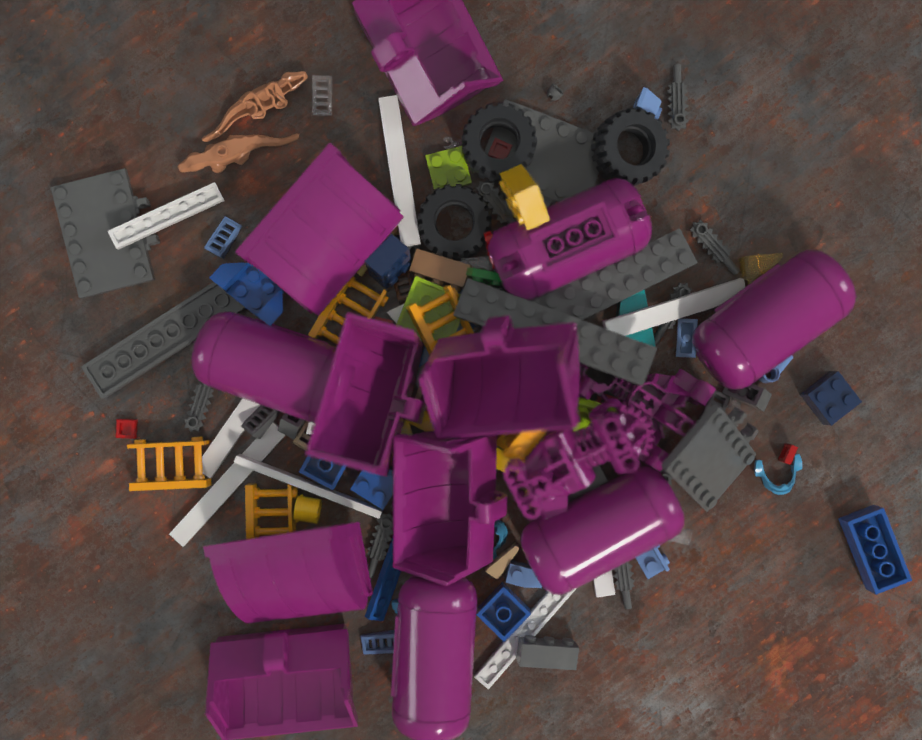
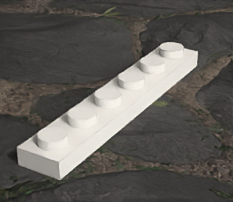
(165, 216)

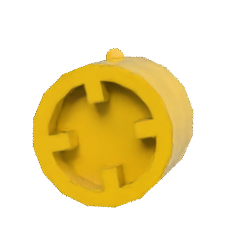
(307, 509)

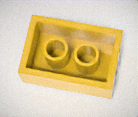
(523, 197)

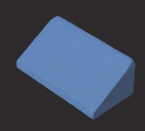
(684, 338)

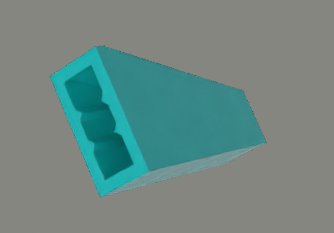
(632, 304)

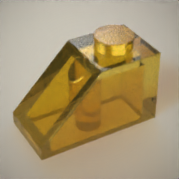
(755, 266)

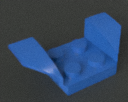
(251, 289)

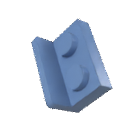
(653, 562)

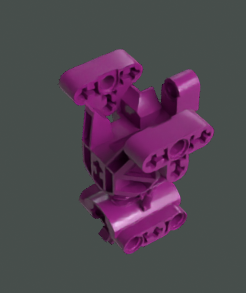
(657, 398)
(565, 458)

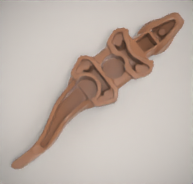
(259, 100)
(232, 150)

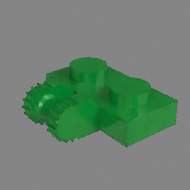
(484, 276)

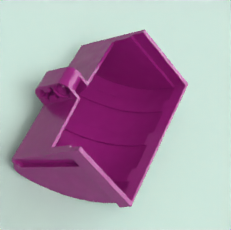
(427, 53)
(321, 231)
(503, 380)
(377, 400)
(444, 505)
(293, 573)
(280, 682)

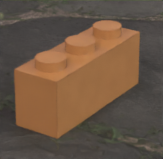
(439, 269)

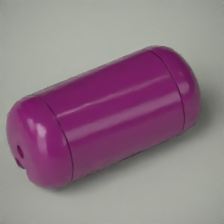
(580, 238)
(774, 318)
(266, 364)
(602, 530)
(433, 658)

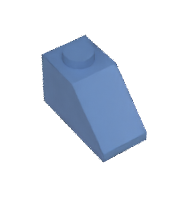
(649, 102)
(521, 575)

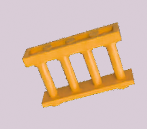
(329, 313)
(425, 329)
(519, 443)
(161, 481)
(253, 512)

